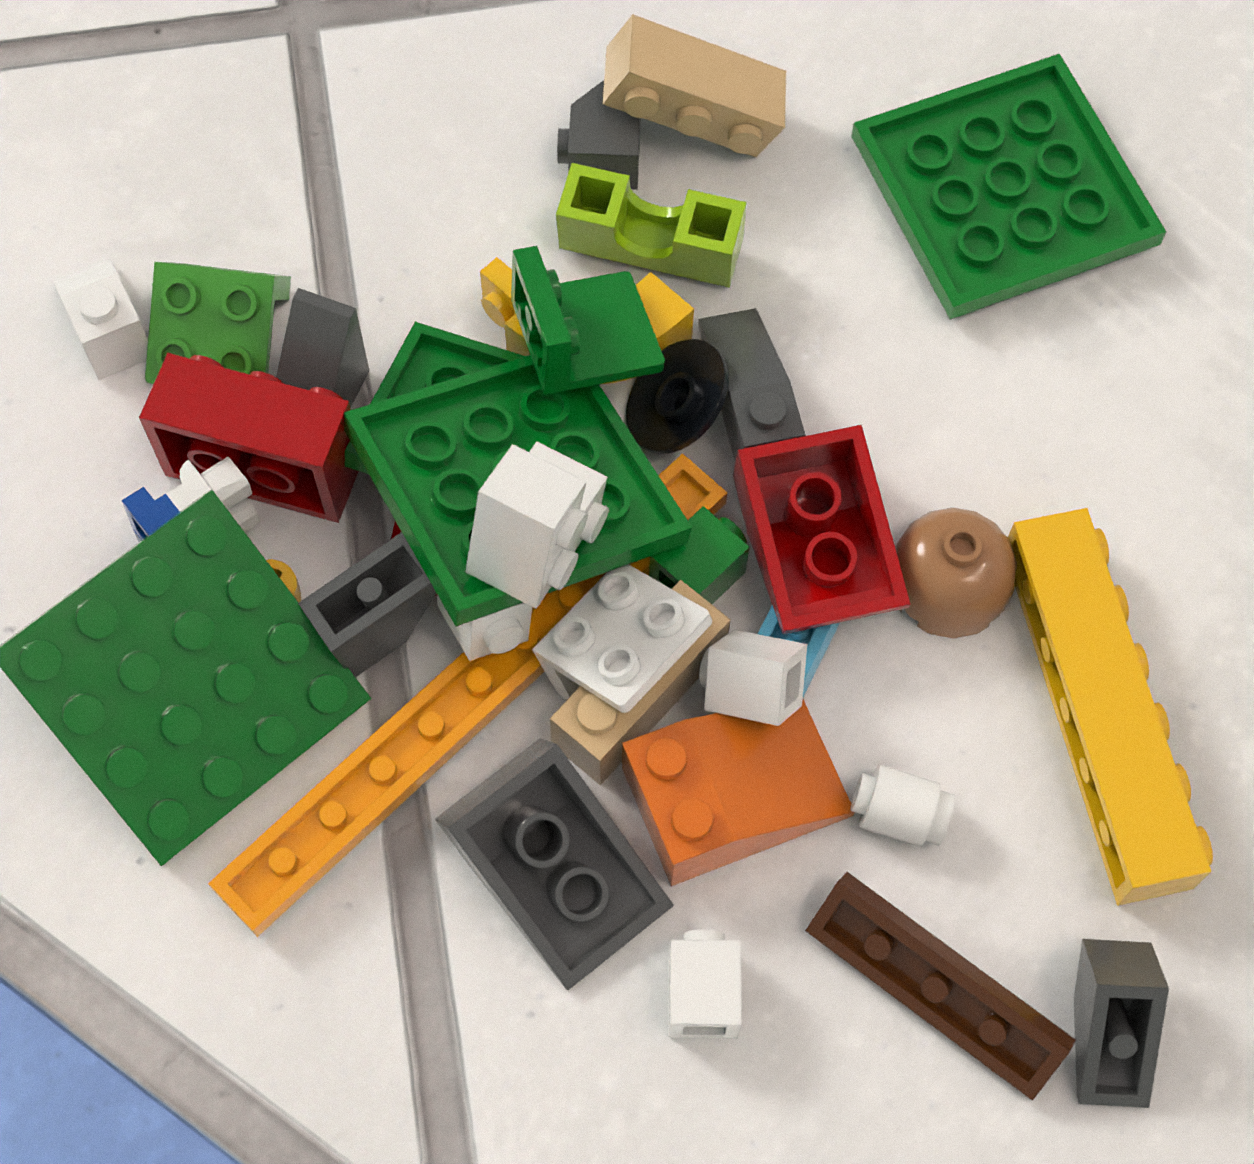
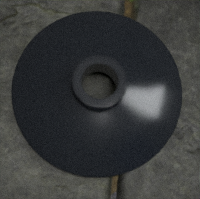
(682, 401)

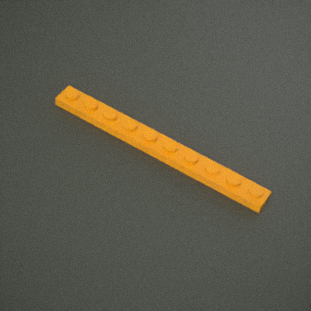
(409, 749)

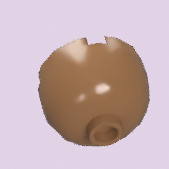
(956, 571)

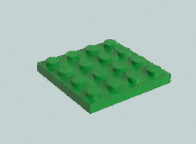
(1006, 185)
(444, 441)
(182, 676)

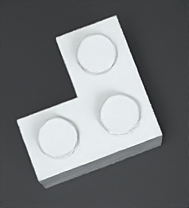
(533, 520)

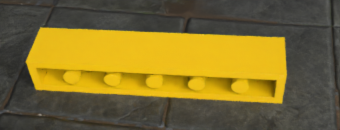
(1106, 709)

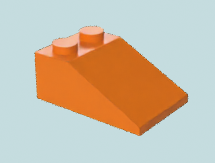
(731, 788)

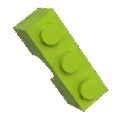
(610, 222)

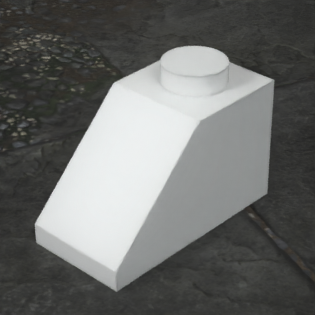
(103, 319)

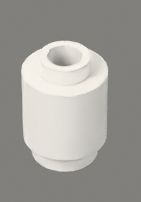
(902, 806)

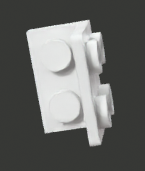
(620, 638)

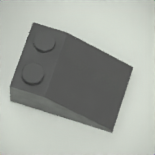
(555, 861)

